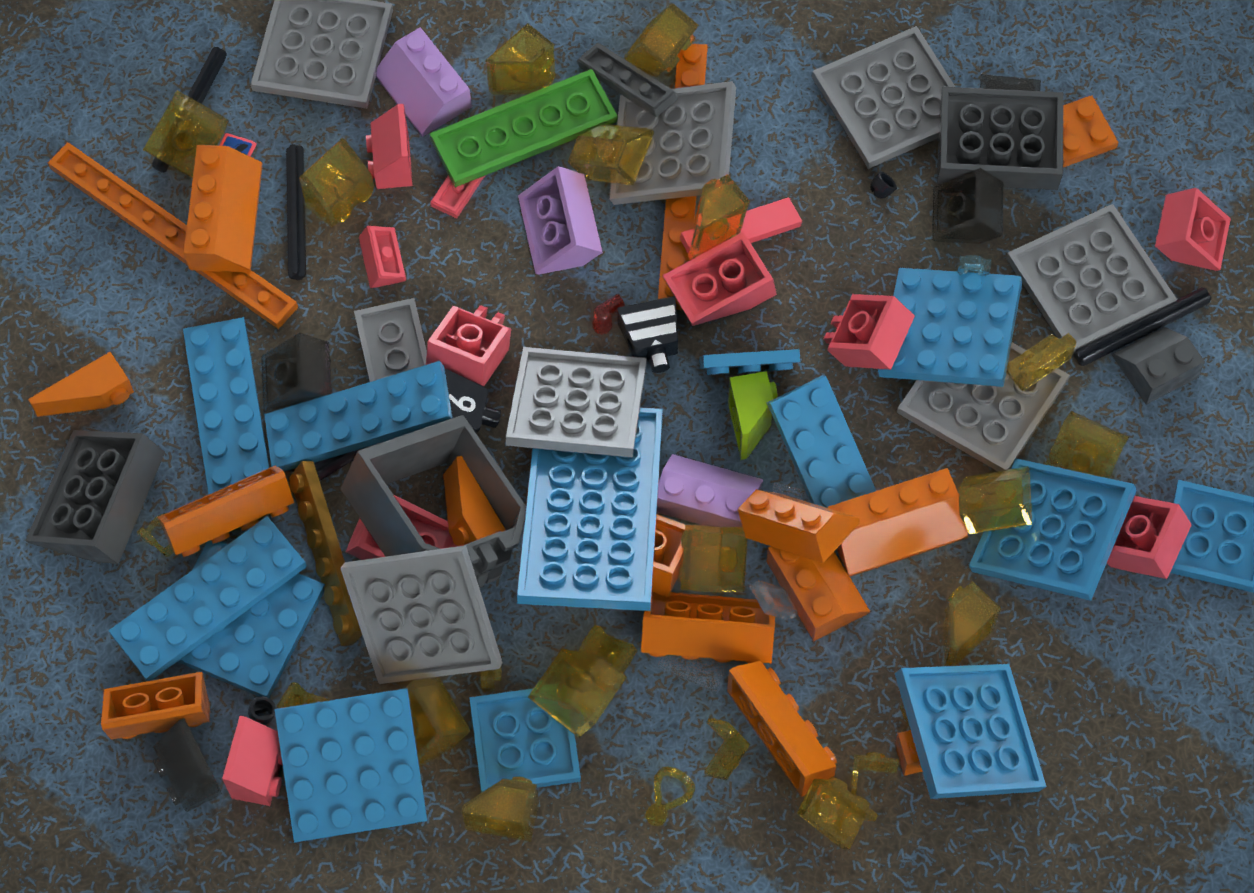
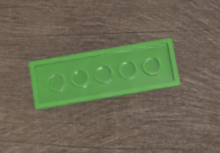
(522, 127)

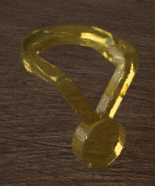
(147, 537)
(657, 812)

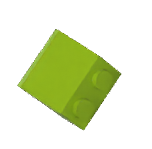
(749, 409)

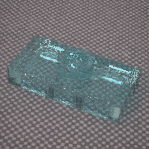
(973, 264)

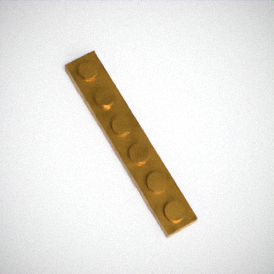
(325, 549)

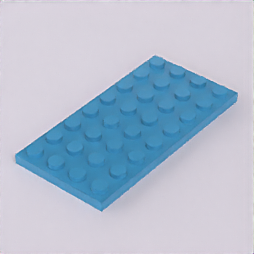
(592, 525)

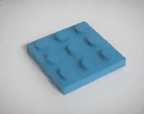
(749, 361)
(1220, 538)
(521, 741)

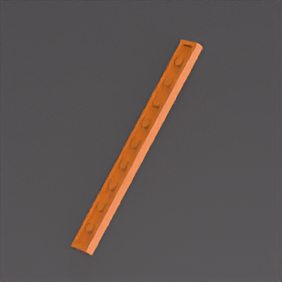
(681, 211)
(166, 231)

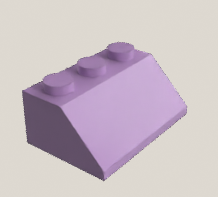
(424, 82)
(559, 221)
(703, 492)

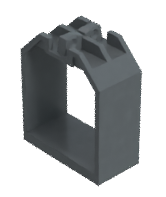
(418, 452)

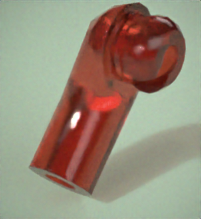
(603, 314)

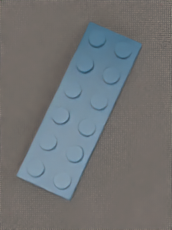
(225, 402)
(358, 416)
(207, 599)

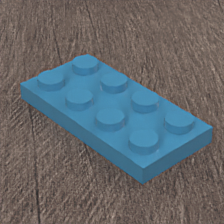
(820, 444)

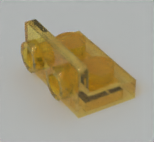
(1040, 360)
(835, 811)

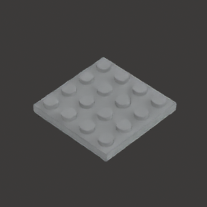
(323, 50)
(886, 95)
(687, 145)
(1090, 277)
(576, 402)
(984, 419)
(422, 615)

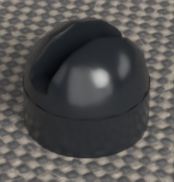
(882, 185)
(259, 706)

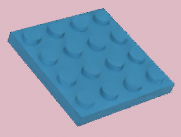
(958, 326)
(1069, 536)
(260, 641)
(969, 730)
(350, 765)

